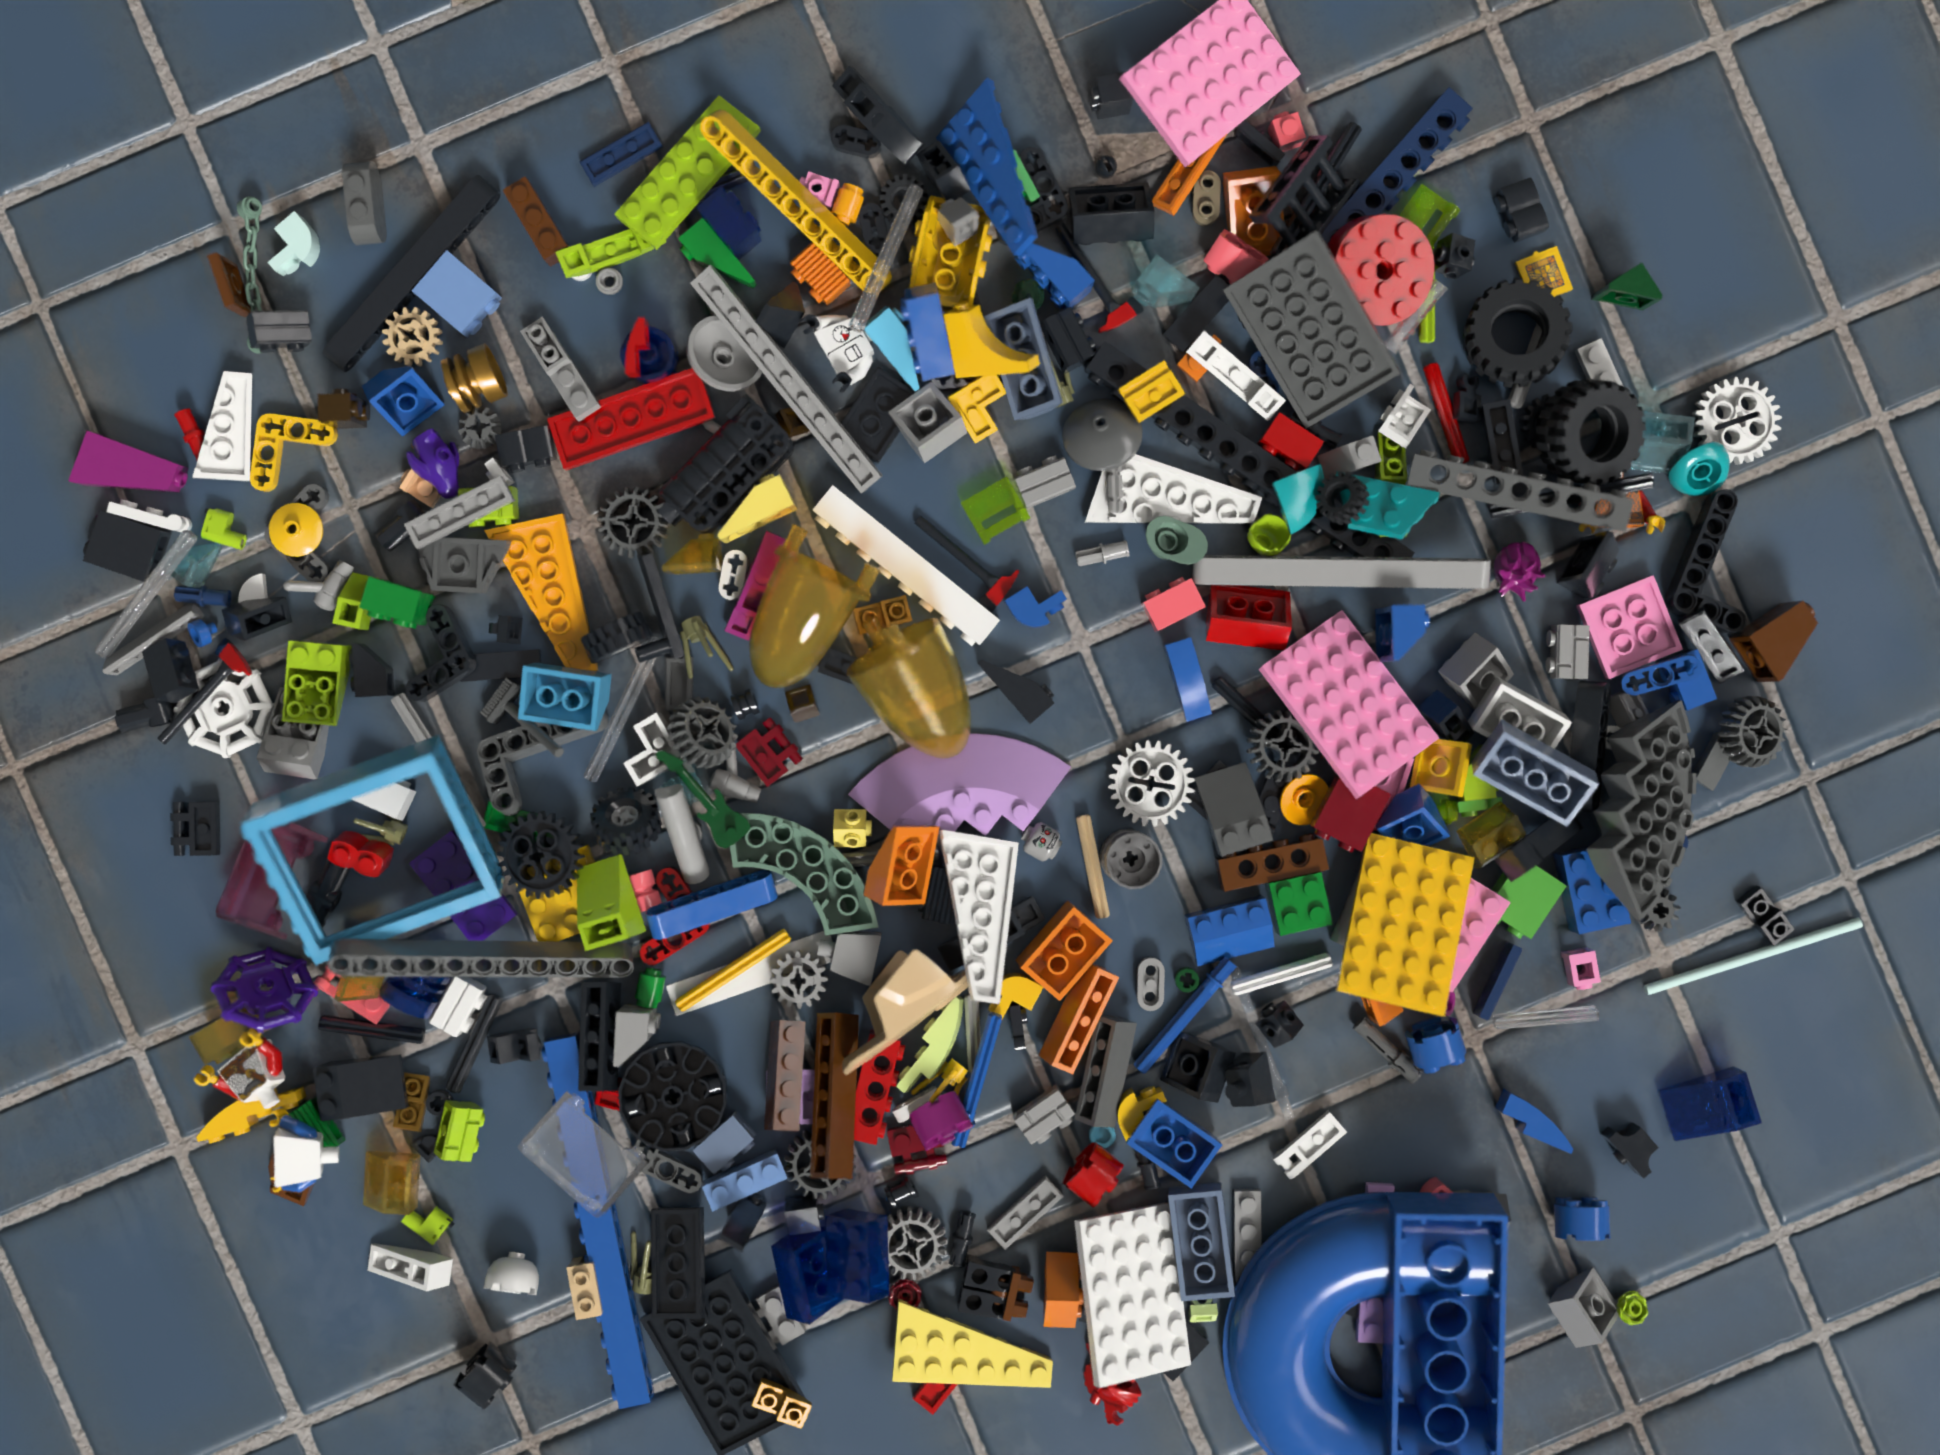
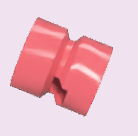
(642, 887)

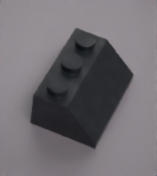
(1111, 213)

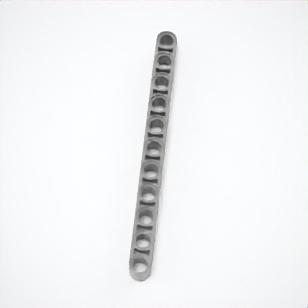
(1342, 571)

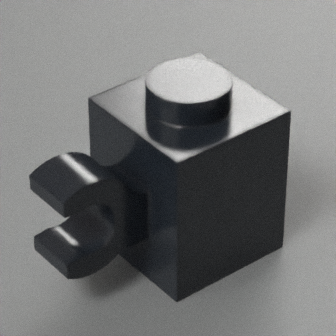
(803, 1214)

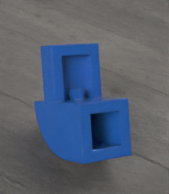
(1028, 611)

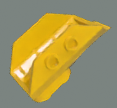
(950, 267)

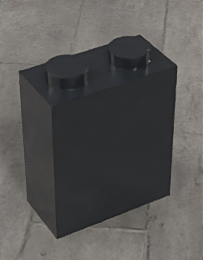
(125, 545)

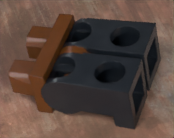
(992, 1289)

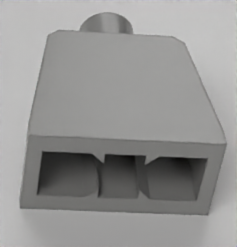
(853, 954)

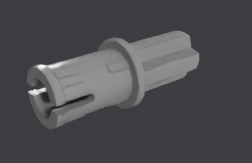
(1102, 553)

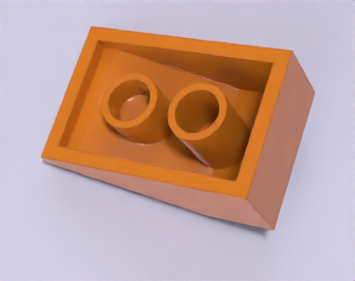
(1241, 195)
(902, 866)

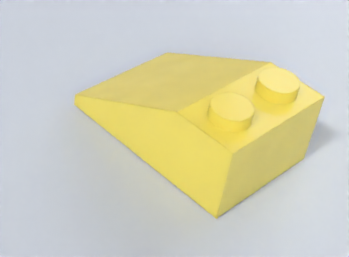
(762, 506)

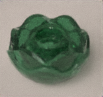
(1029, 286)

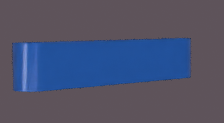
(711, 904)

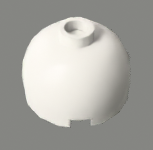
(512, 1275)

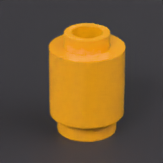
(848, 203)

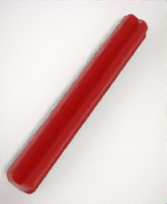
(1445, 411)

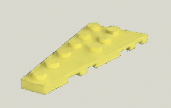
(954, 1353)

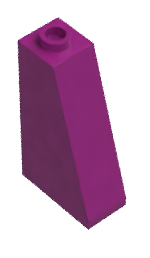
(118, 465)

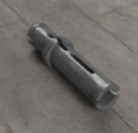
(1395, 1057)

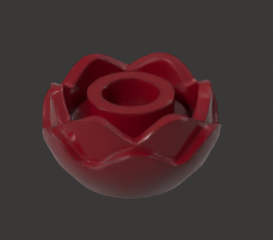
(905, 1286)

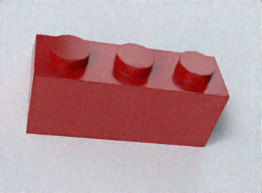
(1249, 616)

